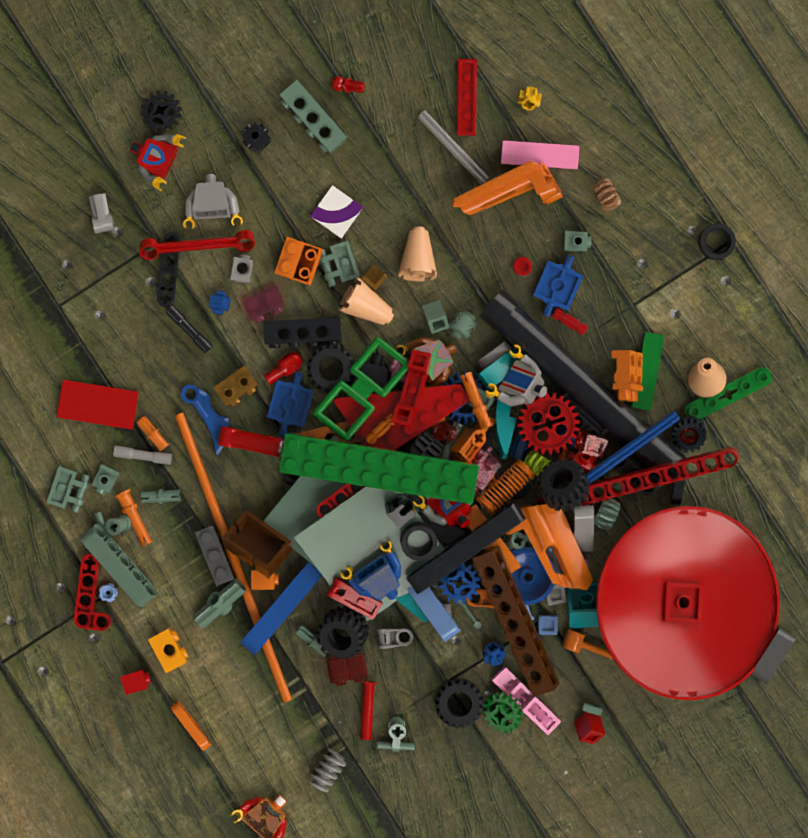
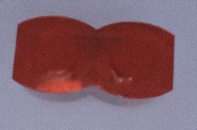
(348, 669)

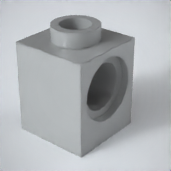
(238, 277)

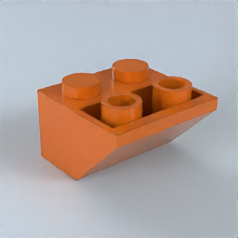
(298, 261)

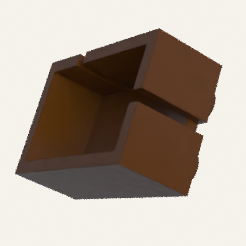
(257, 544)

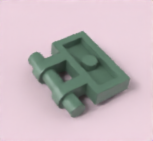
(344, 261)
(63, 486)

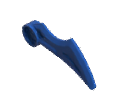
(210, 417)

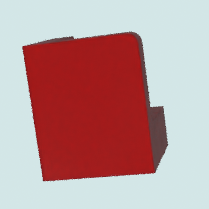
(589, 728)

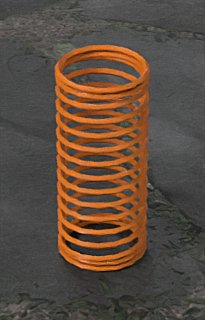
(487, 505)

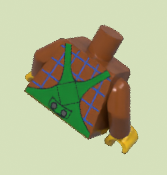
(440, 358)

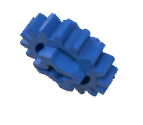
(459, 591)

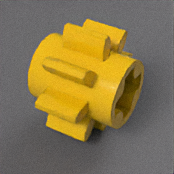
(529, 98)

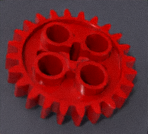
(554, 440)

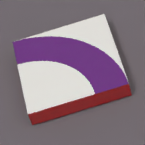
(337, 212)

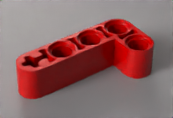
(91, 591)

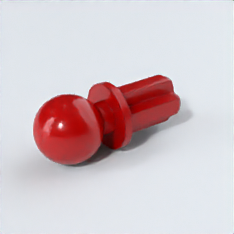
(339, 83)

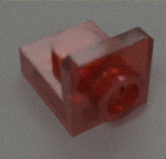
(591, 444)

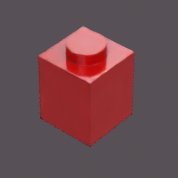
(135, 681)

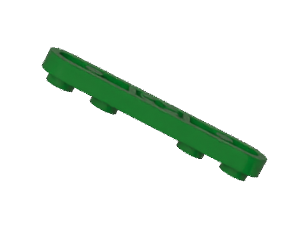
(744, 385)

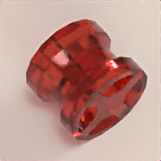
(440, 432)

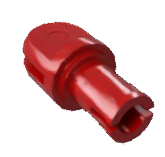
(285, 366)

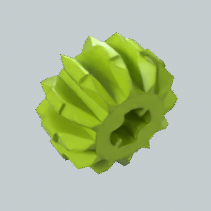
(536, 462)

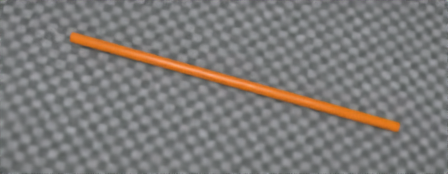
(234, 560)

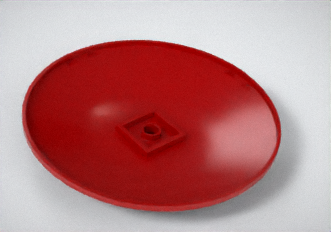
(727, 613)

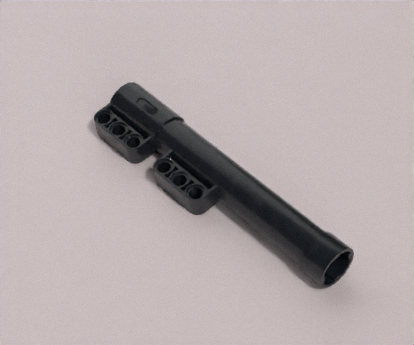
(592, 399)

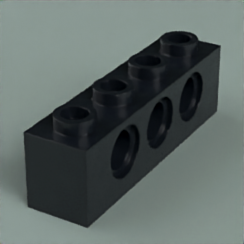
(272, 328)

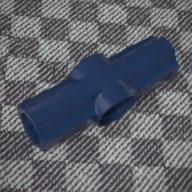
(519, 448)

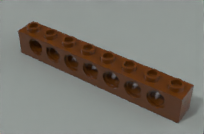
(525, 628)

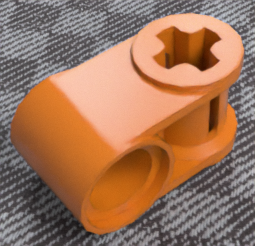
(483, 599)

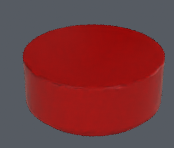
(522, 266)

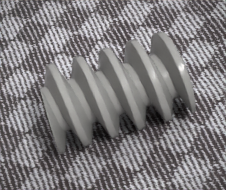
(328, 770)

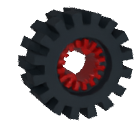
(692, 442)

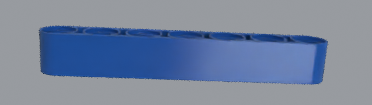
(281, 608)

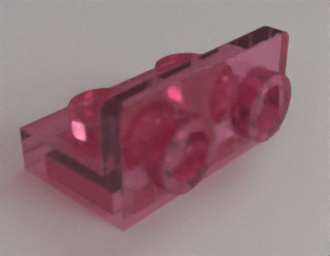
(264, 303)
(487, 468)

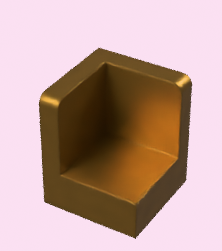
(374, 278)

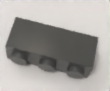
(215, 555)

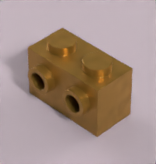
(236, 386)

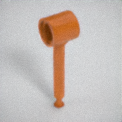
(575, 641)

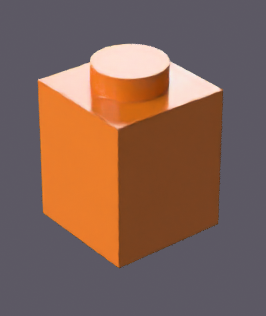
(260, 582)

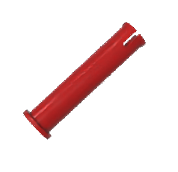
(367, 710)

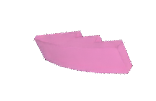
(530, 704)

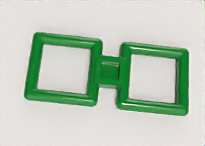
(361, 389)

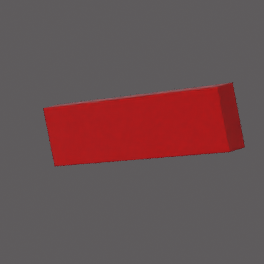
(466, 97)

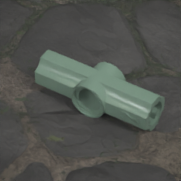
(219, 603)

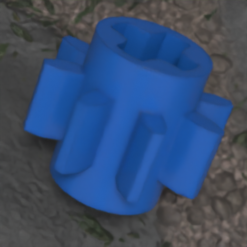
(219, 302)
(493, 653)

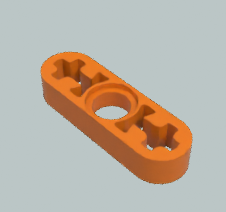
(190, 725)

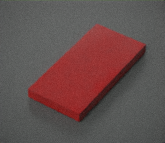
(97, 404)

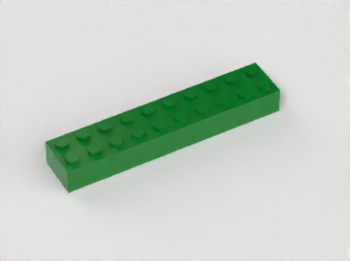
(379, 468)

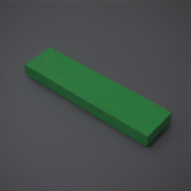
(651, 357)

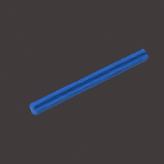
(632, 446)

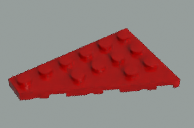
(434, 406)

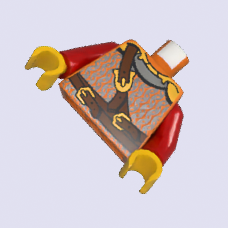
(263, 816)

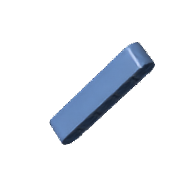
(435, 613)

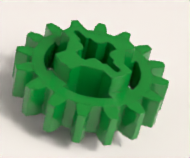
(502, 712)

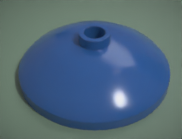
(540, 585)

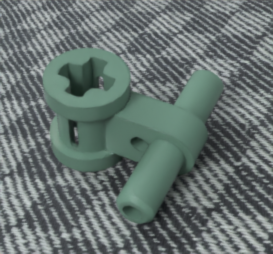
(114, 525)
(516, 540)
(396, 735)

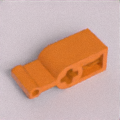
(470, 442)

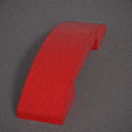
(413, 388)

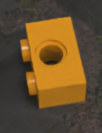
(158, 643)

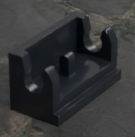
(399, 513)

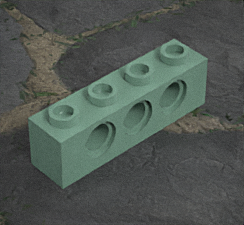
(298, 92)

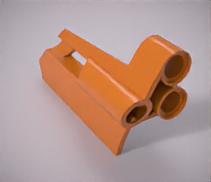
(509, 185)
(550, 528)

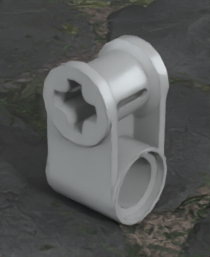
(392, 637)

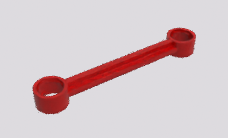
(200, 244)

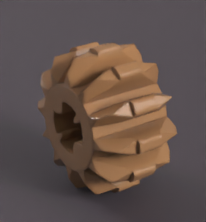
(606, 194)

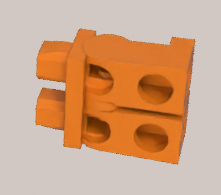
(628, 374)

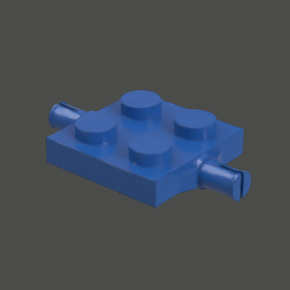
(558, 285)
(290, 403)

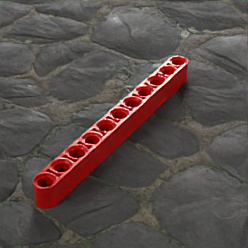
(663, 472)

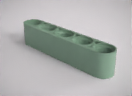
(118, 565)

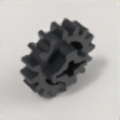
(153, 116)

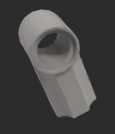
(102, 218)

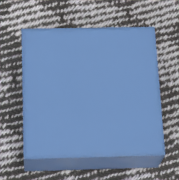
(547, 625)

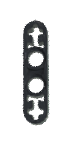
(172, 270)

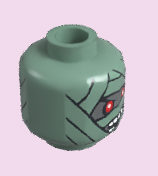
(462, 325)

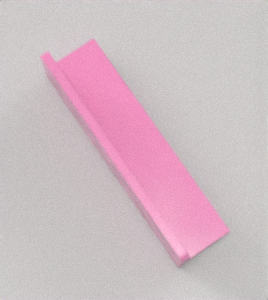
(550, 154)

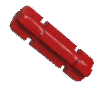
(569, 321)

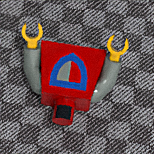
(157, 157)
(445, 511)

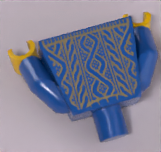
(378, 577)

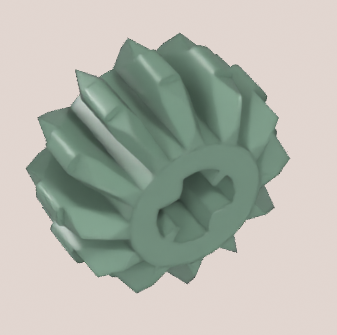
(606, 513)

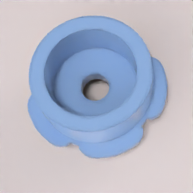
(108, 587)

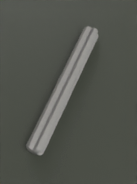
(453, 147)

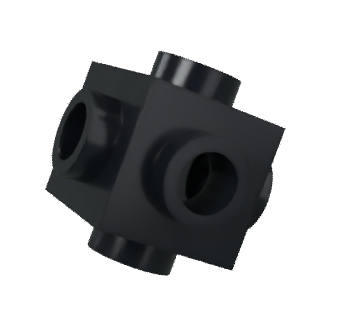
(259, 143)

